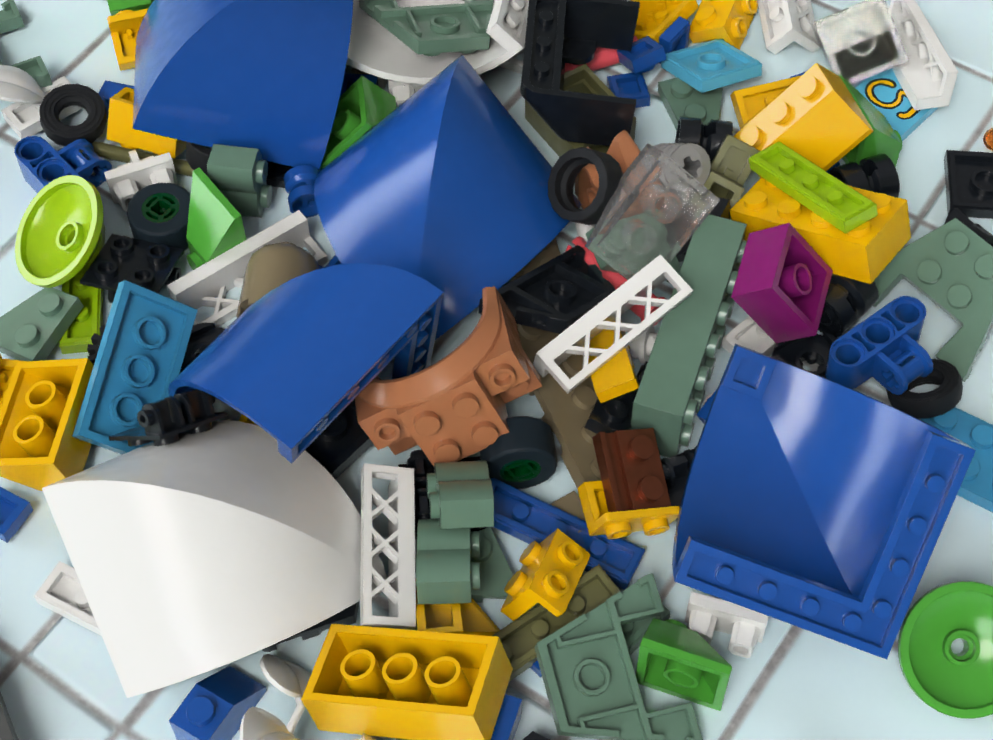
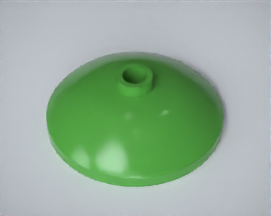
(944, 680)

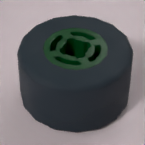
(160, 214)
(523, 455)

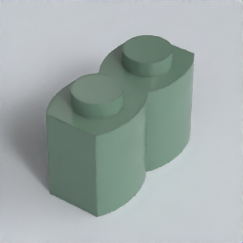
(241, 178)
(461, 494)
(445, 563)

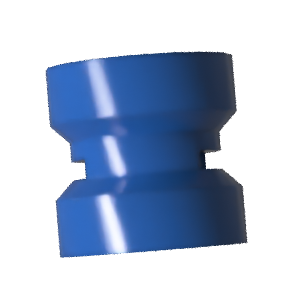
(300, 187)

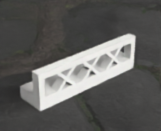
(783, 24)
(929, 73)
(228, 270)
(602, 316)
(398, 547)

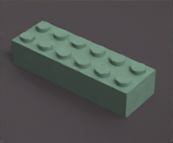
(690, 336)

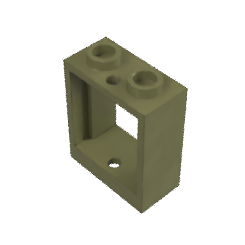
(577, 80)

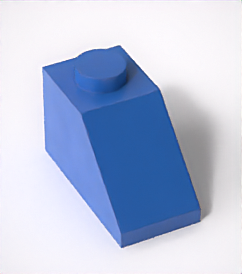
(216, 706)

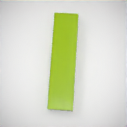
(813, 187)
(90, 317)

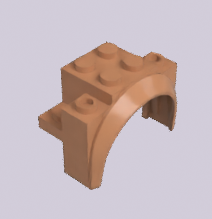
(458, 400)

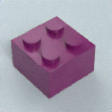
(782, 283)

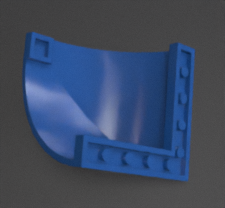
(243, 74)
(442, 193)
(316, 346)
(814, 502)

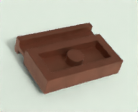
(631, 470)

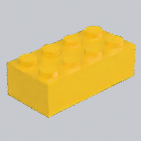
(854, 255)
(408, 683)

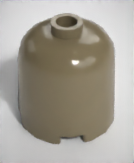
(271, 268)

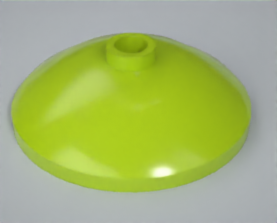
(59, 231)

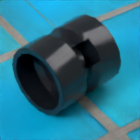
(707, 136)
(872, 174)
(846, 302)

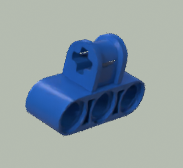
(43, 164)
(883, 348)

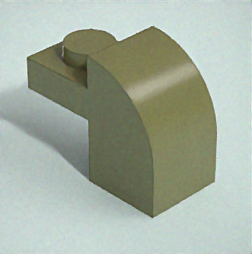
(730, 169)

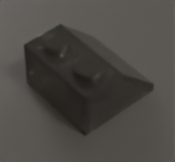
(860, 41)

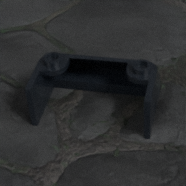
(569, 34)

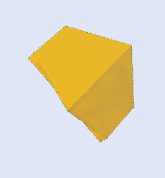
(454, 618)

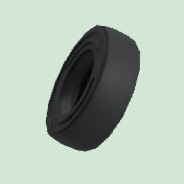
(67, 96)
(932, 402)

